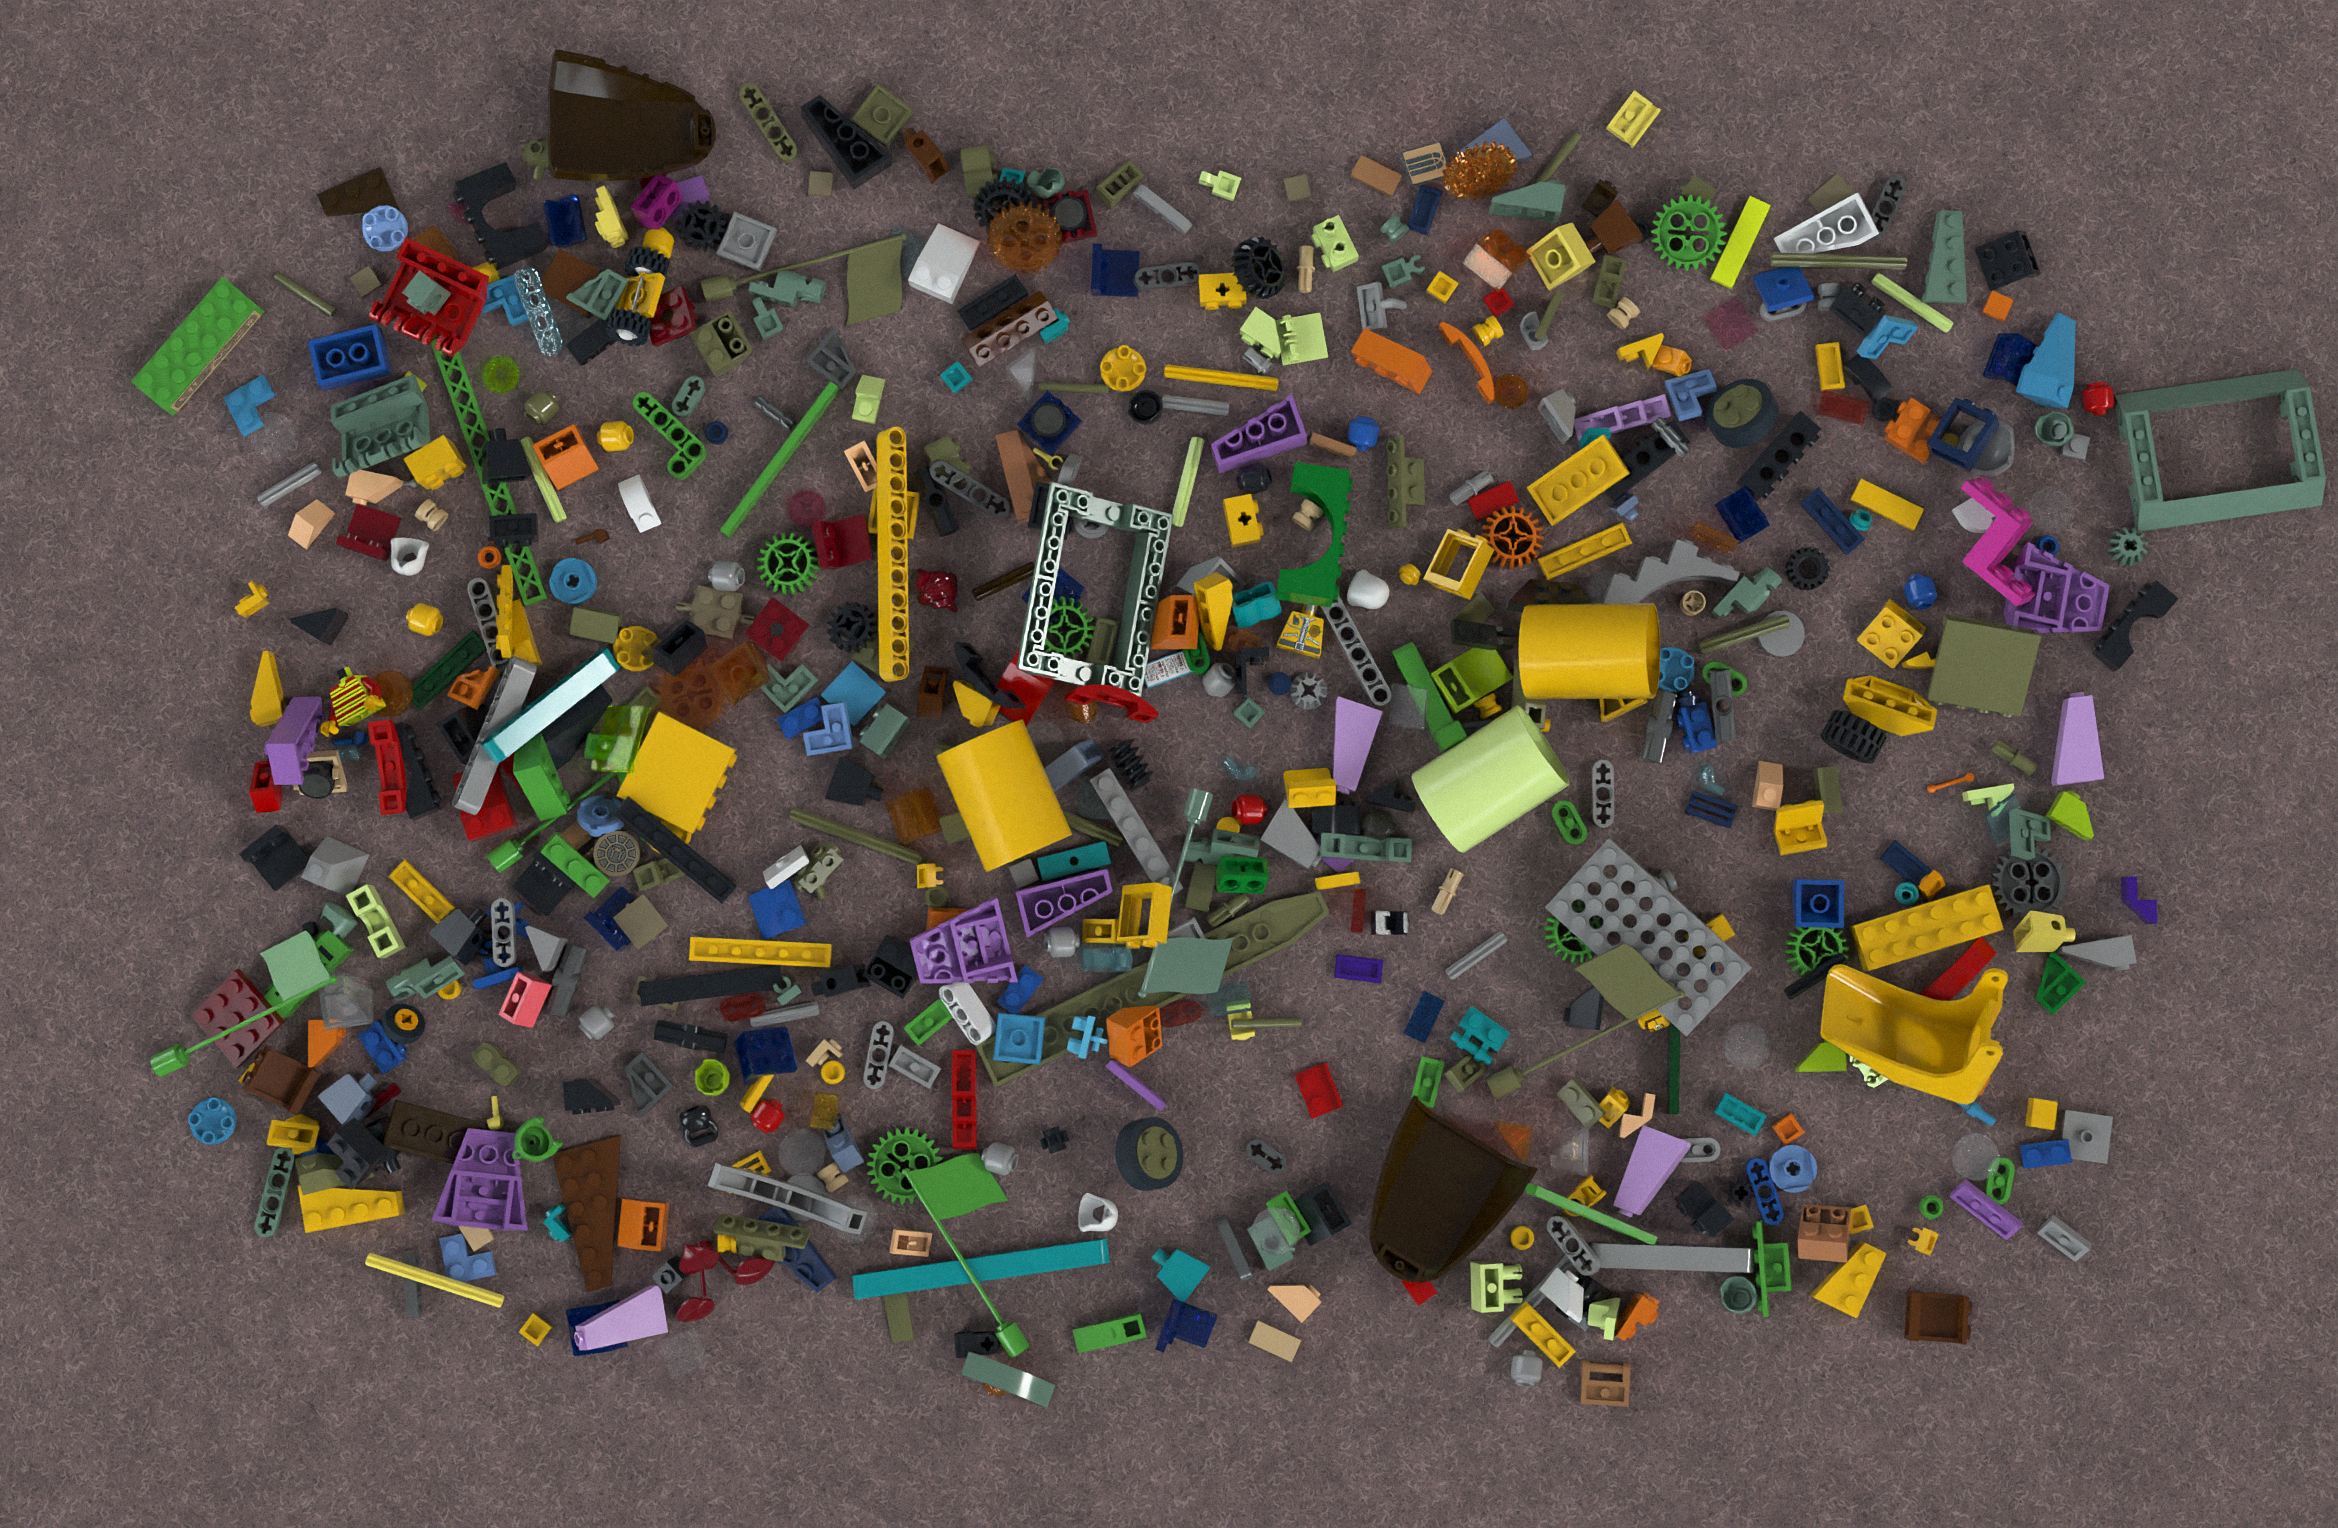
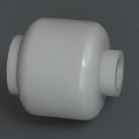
(726, 575)
(1219, 679)
(1061, 942)
(596, 1022)
(1000, 1158)
(1526, 1369)

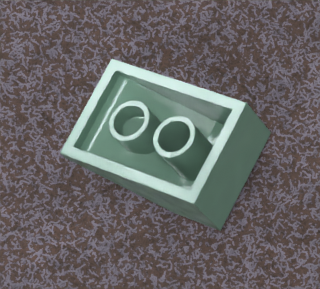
(1534, 202)

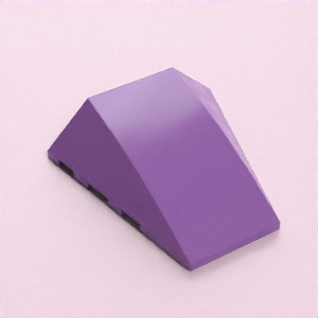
(2063, 599)
(966, 948)
(484, 1185)

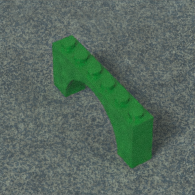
(1329, 491)

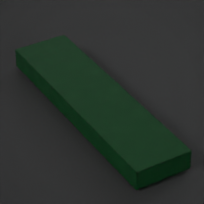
(447, 669)
(1673, 1070)

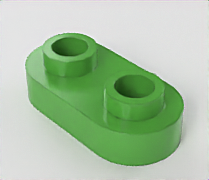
(1735, 674)
(1570, 822)
(2001, 1181)

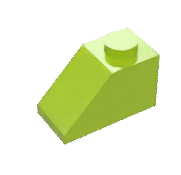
(2071, 814)
(1823, 1058)

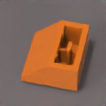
(566, 457)
(1176, 623)
(1134, 1034)
(643, 1224)

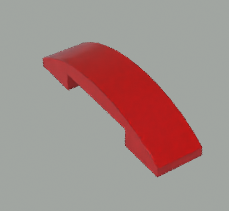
(1136, 707)
(390, 766)
(1961, 971)

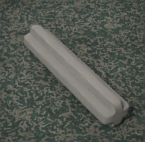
(1195, 405)
(289, 484)
(1476, 955)
(785, 1014)

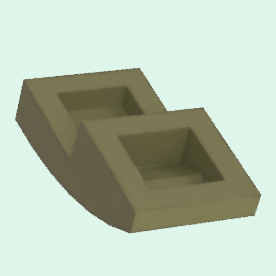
(1609, 281)
(656, 874)

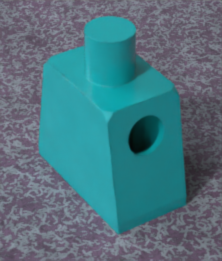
(1180, 1271)

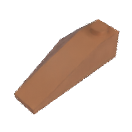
(1021, 472)

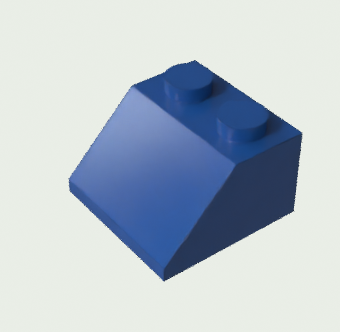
(1818, 903)
(777, 910)

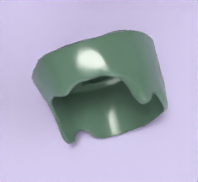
(339, 919)

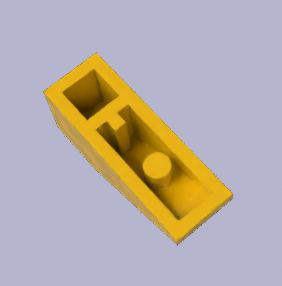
(1214, 607)
(522, 638)
(267, 697)

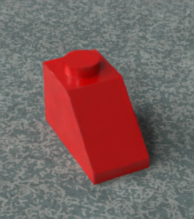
(263, 792)

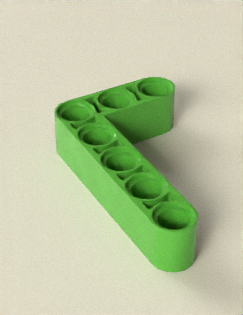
(1440, 723)

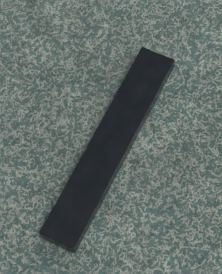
(675, 849)
(710, 985)

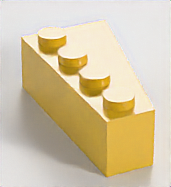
(345, 1206)

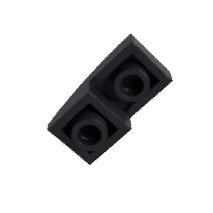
(1872, 380)

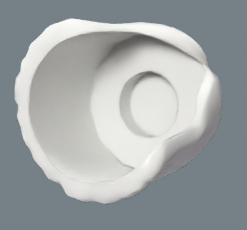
(404, 546)
(1367, 591)
(1086, 1219)

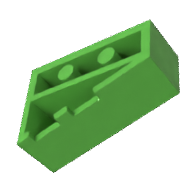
(539, 779)

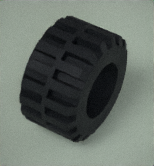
(1853, 736)

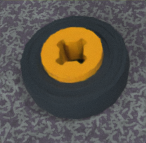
(403, 1032)

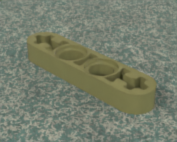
(768, 123)

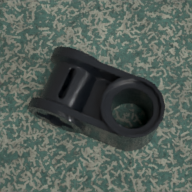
(974, 1343)

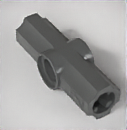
(1723, 719)
(1659, 726)
(566, 980)

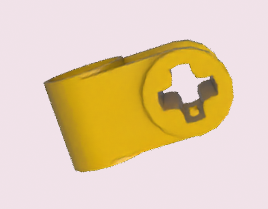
(1584, 1194)

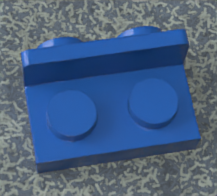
(1696, 728)
(382, 1049)

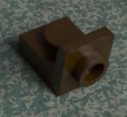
(1600, 198)

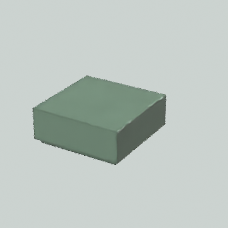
(1249, 712)

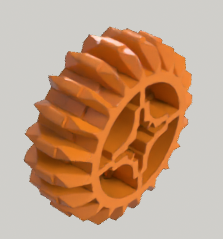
(1523, 537)

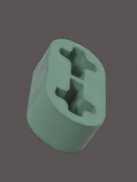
(684, 393)

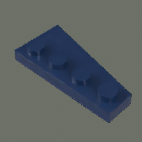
(805, 1262)

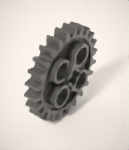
(2007, 883)

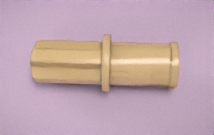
(1305, 268)
(1446, 892)

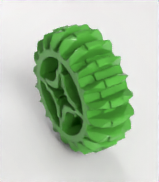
(796, 556)
(1063, 639)
(1594, 921)
(1820, 939)

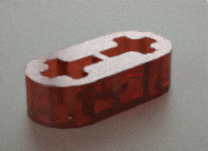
(1358, 910)
(742, 1007)
(1178, 1008)

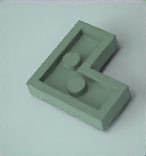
(789, 691)
(2024, 829)

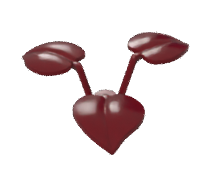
(703, 1256)

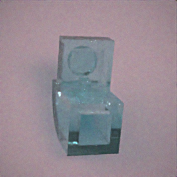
(1106, 959)

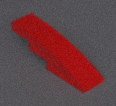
(964, 1099)

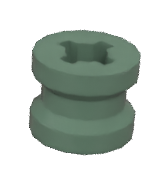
(1394, 228)

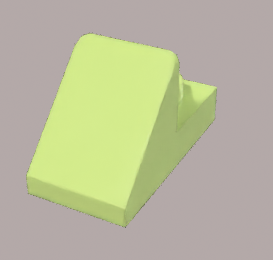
(868, 399)
(1992, 794)
(1605, 1315)

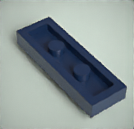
(1832, 521)

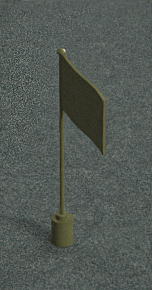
(872, 279)
(1625, 983)

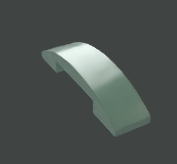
(1365, 848)
(1008, 1379)

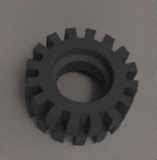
(1820, 563)

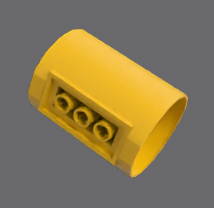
(1589, 651)
(1003, 795)

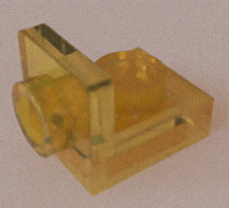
(824, 1111)

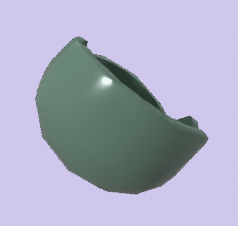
(1046, 183)
(2054, 429)
(1738, 1294)

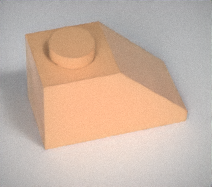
(370, 486)
(1768, 786)
(1296, 1298)

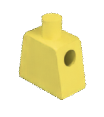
(2041, 932)

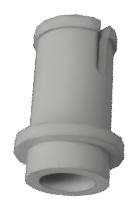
(1257, 360)

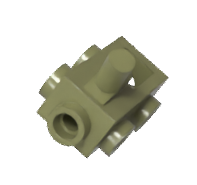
(536, 156)
(815, 873)

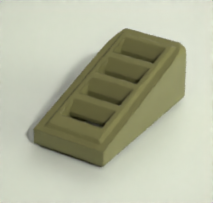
(1109, 200)

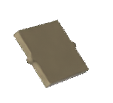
(1831, 193)
(641, 921)

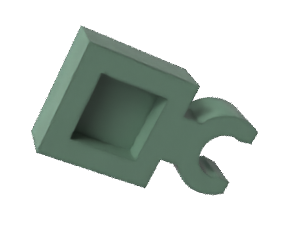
(1399, 272)

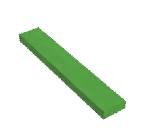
(1590, 1214)

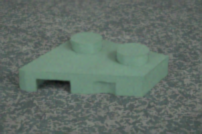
(600, 294)

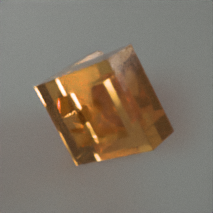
(1248, 638)

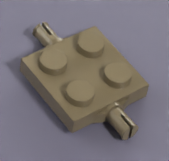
(716, 612)

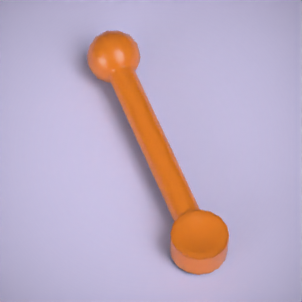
(1969, 777)

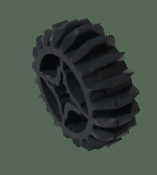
(988, 199)
(1256, 269)

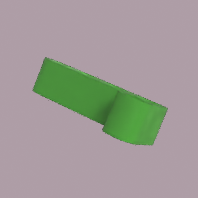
(668, 430)

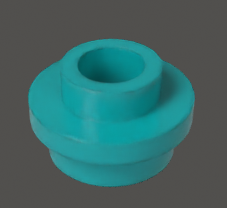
(1861, 520)
(1911, 888)

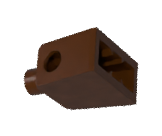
(925, 154)
(1613, 230)

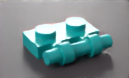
(1483, 1030)

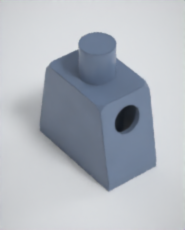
(350, 1098)

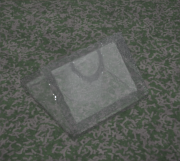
(1022, 373)

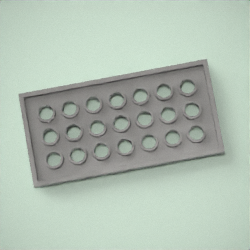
(1663, 902)

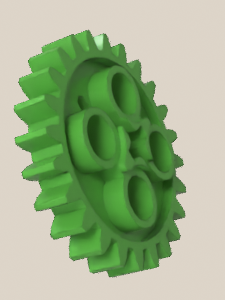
(1688, 253)
(916, 1147)

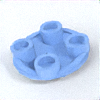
(384, 228)

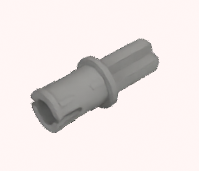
(1471, 487)

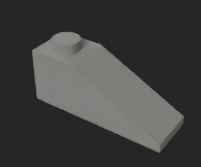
(2109, 952)

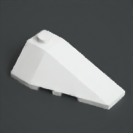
(1834, 228)

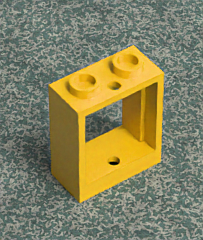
(1445, 555)
(1131, 913)

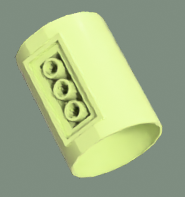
(1490, 779)

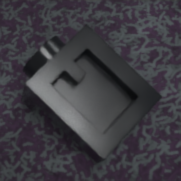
(669, 1274)

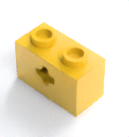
(1210, 291)
(1238, 533)

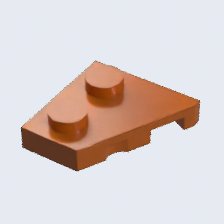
(473, 687)

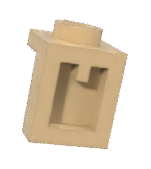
(820, 1054)

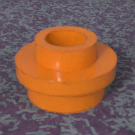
(482, 557)

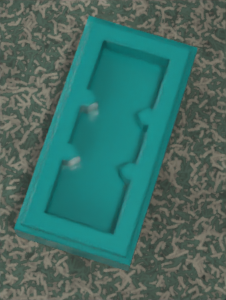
(1740, 1114)

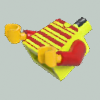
(352, 701)

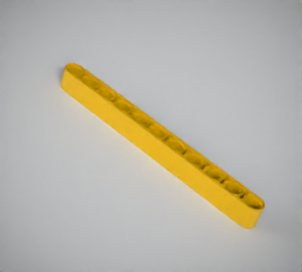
(886, 563)

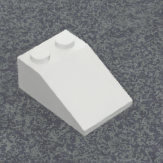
(943, 263)

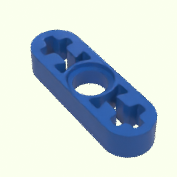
(1773, 1195)

